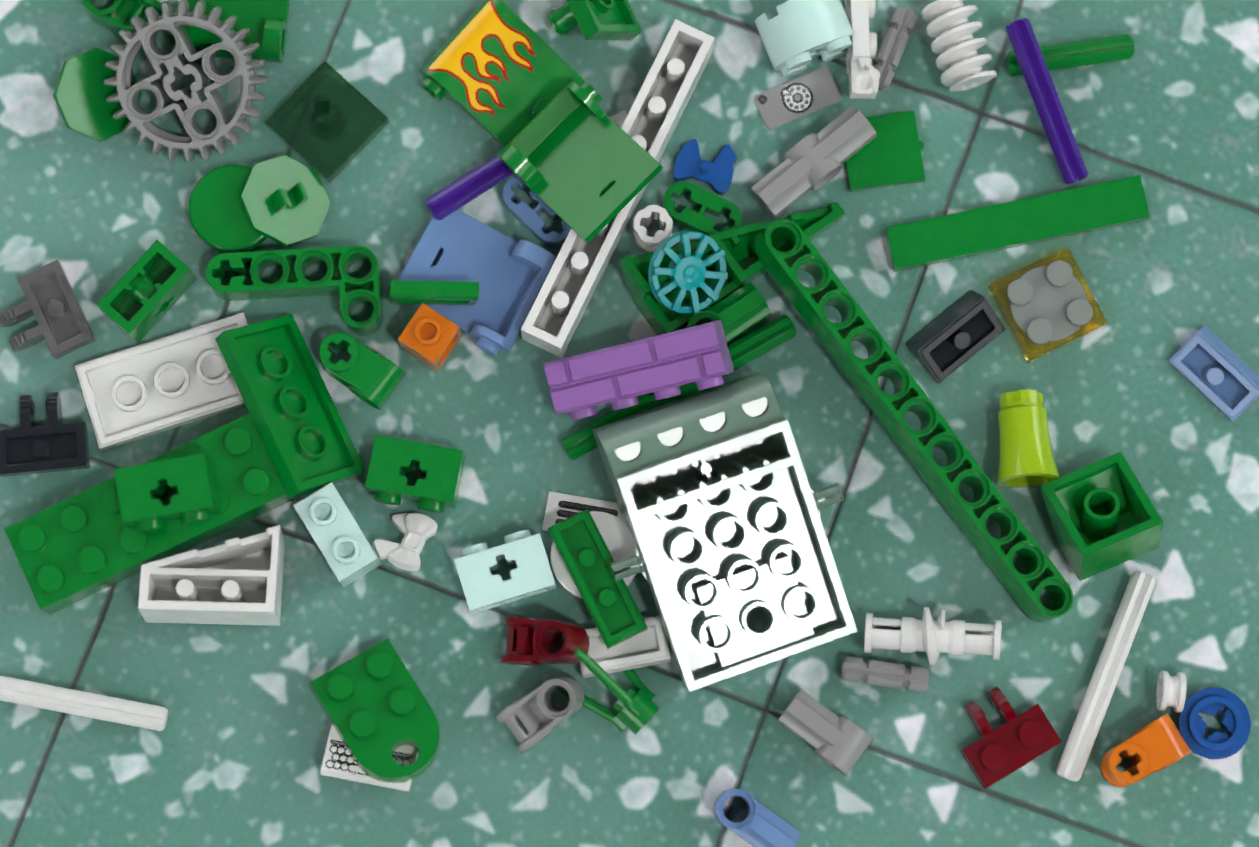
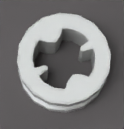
(1171, 691)

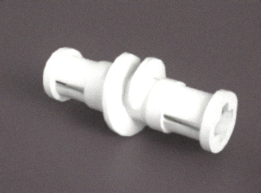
(932, 636)

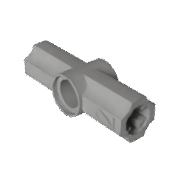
(814, 161)

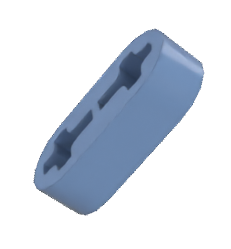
(530, 217)

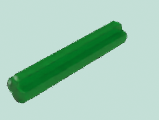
(1080, 53)

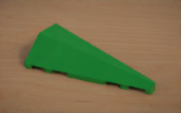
(741, 264)

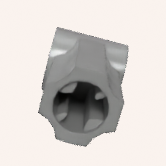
(833, 737)

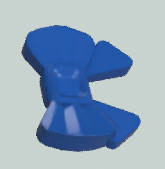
(716, 174)

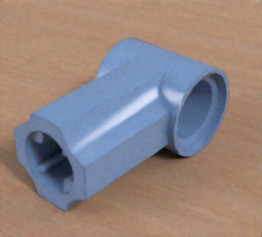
(760, 824)

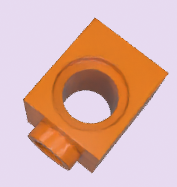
(430, 337)

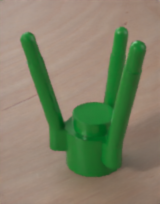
(632, 707)

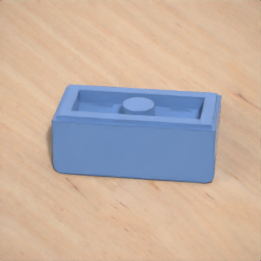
(1217, 372)

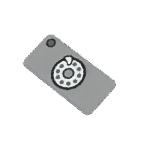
(797, 98)

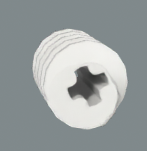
(957, 45)

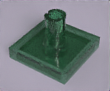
(327, 122)

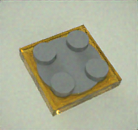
(1047, 305)

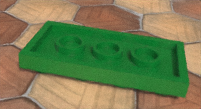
(290, 405)

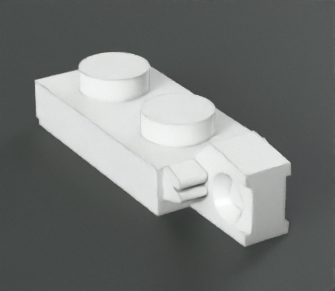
(862, 75)

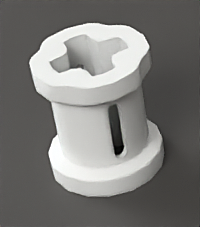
(643, 220)

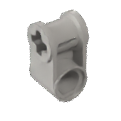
(536, 716)

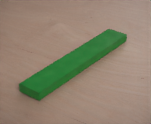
(1017, 223)

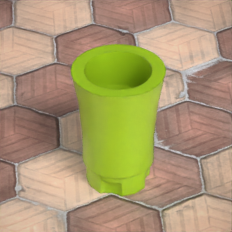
(1024, 441)

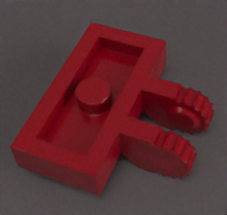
(1009, 745)

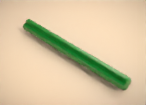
(741, 353)

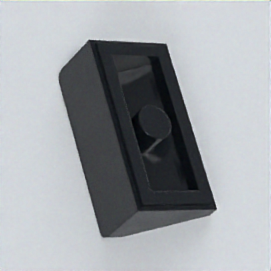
(955, 335)

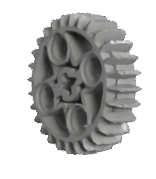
(173, 64)

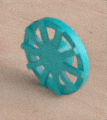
(687, 272)

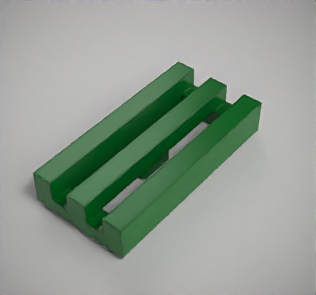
(433, 292)

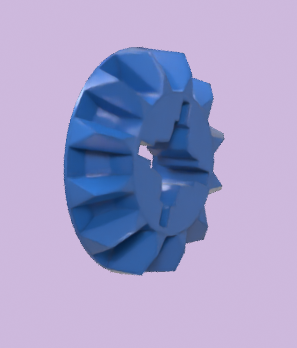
(1234, 720)

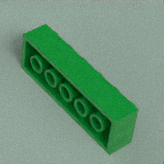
(87, 548)

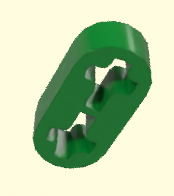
(705, 202)

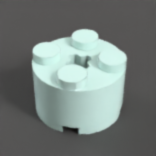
(805, 32)

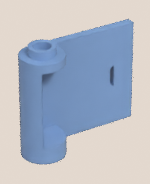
(506, 270)

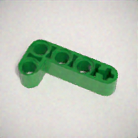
(294, 284)

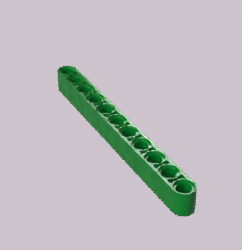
(933, 431)

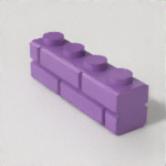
(639, 368)

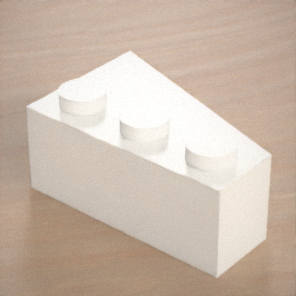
(218, 584)

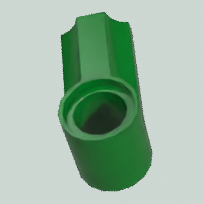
(737, 312)

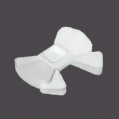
(416, 530)

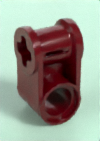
(536, 642)

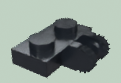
(43, 447)

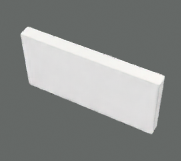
(159, 384)

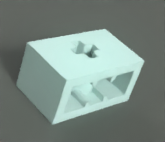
(337, 534)
(527, 580)

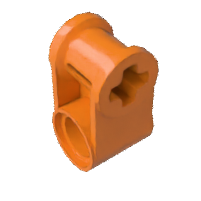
(1149, 750)

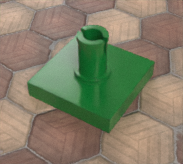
(596, 19)

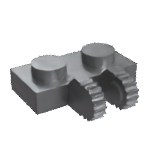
(55, 309)

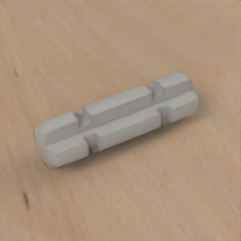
(894, 45)
(885, 674)

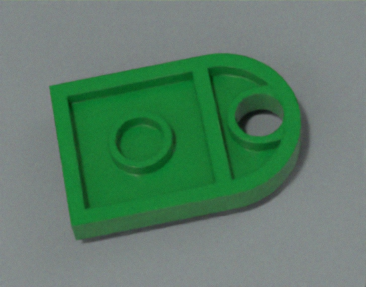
(377, 711)

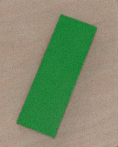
(590, 569)

